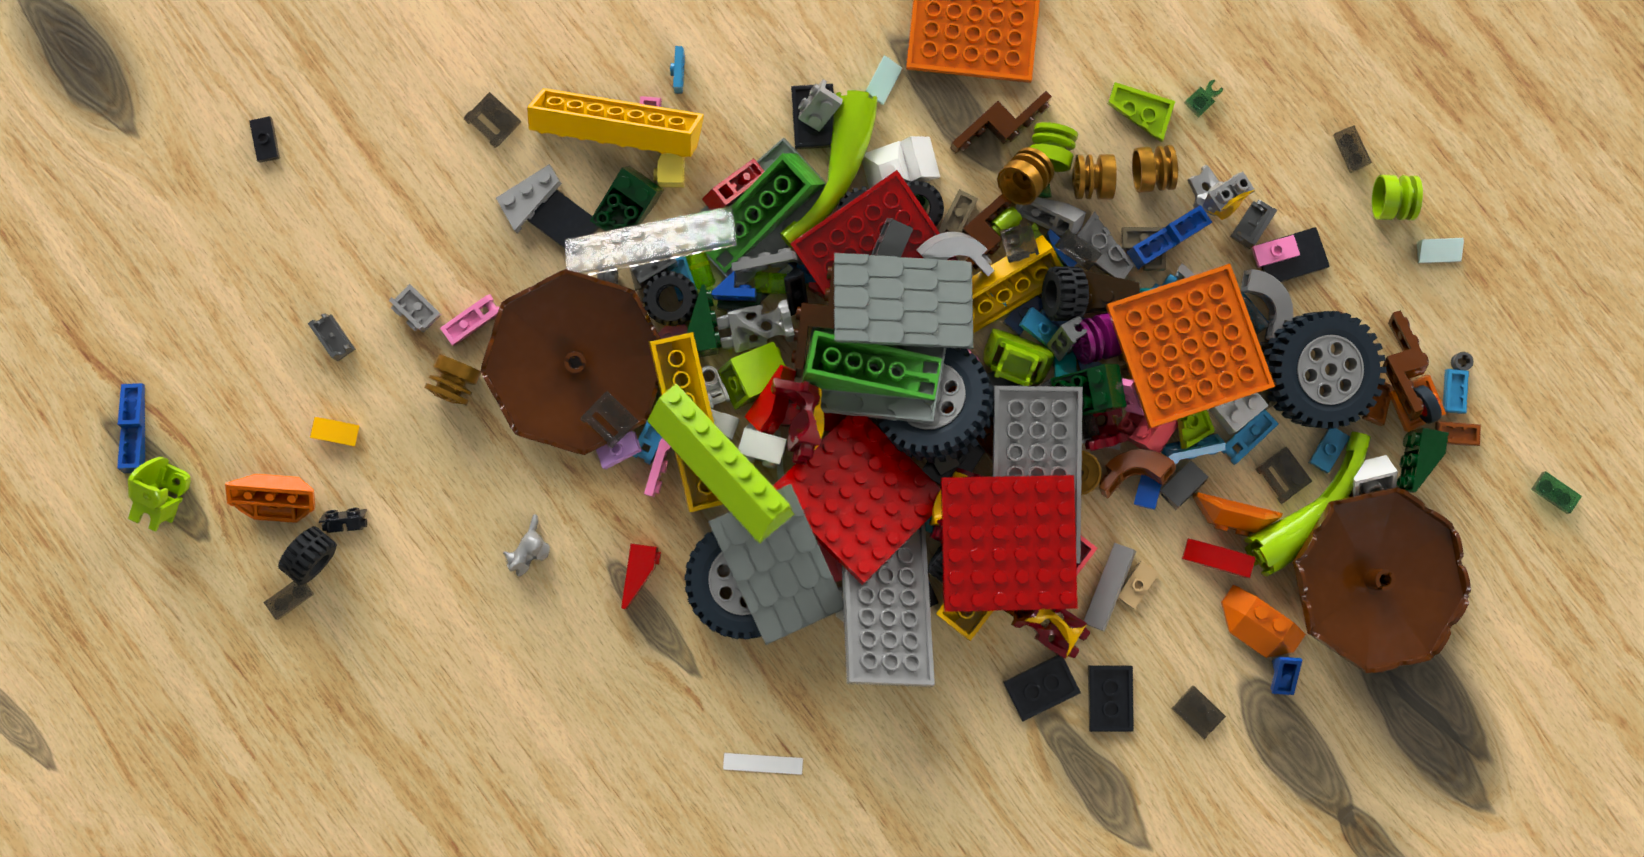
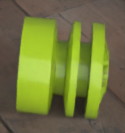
(1055, 142)
(1397, 197)

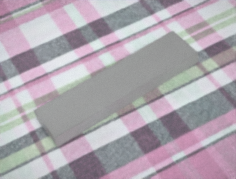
(1109, 586)

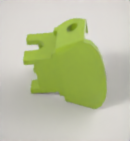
(1018, 358)
(146, 494)

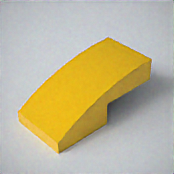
(334, 431)

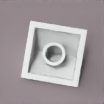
(920, 158)

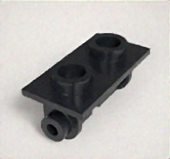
(351, 517)

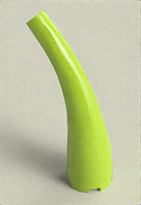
(850, 139)
(1282, 541)

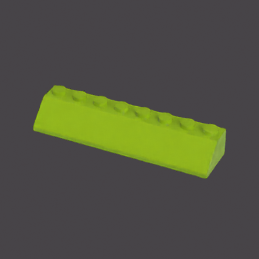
(719, 464)

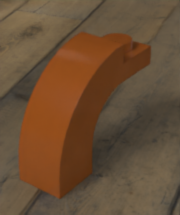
(1136, 462)

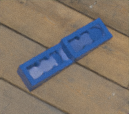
(1169, 237)
(132, 423)

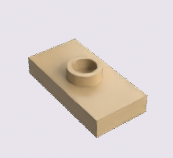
(1137, 585)

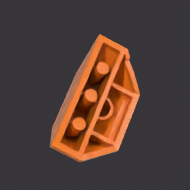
(271, 497)
(1234, 515)
(1259, 624)

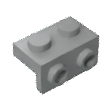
(819, 106)
(415, 309)

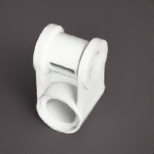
(715, 388)
(726, 423)

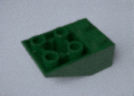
(627, 200)
(703, 324)
(1101, 388)
(1422, 453)

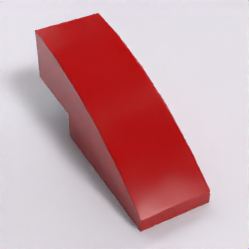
(1219, 558)

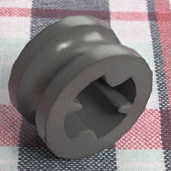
(1469, 361)

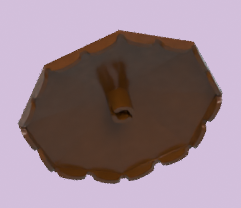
(562, 350)
(1382, 580)

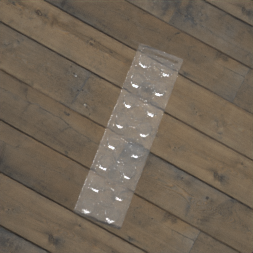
(651, 242)

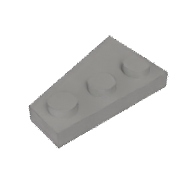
(527, 196)
(1113, 258)
(780, 260)

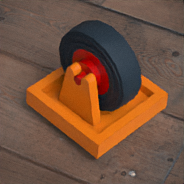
(1432, 404)

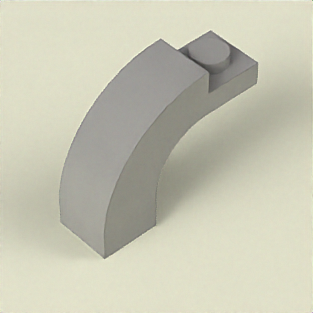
(955, 243)
(1274, 296)

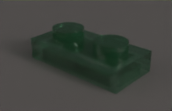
(1556, 492)

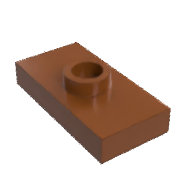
(1379, 412)
(1460, 433)

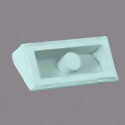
(883, 79)
(1440, 250)

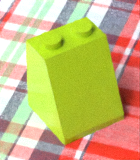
(749, 373)

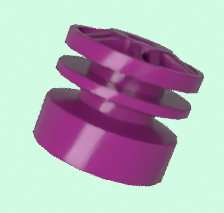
(1098, 342)

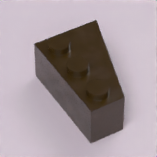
(1108, 289)

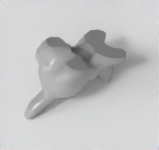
(530, 548)

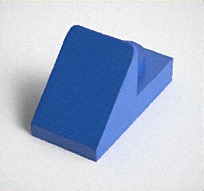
(727, 290)
(1285, 675)

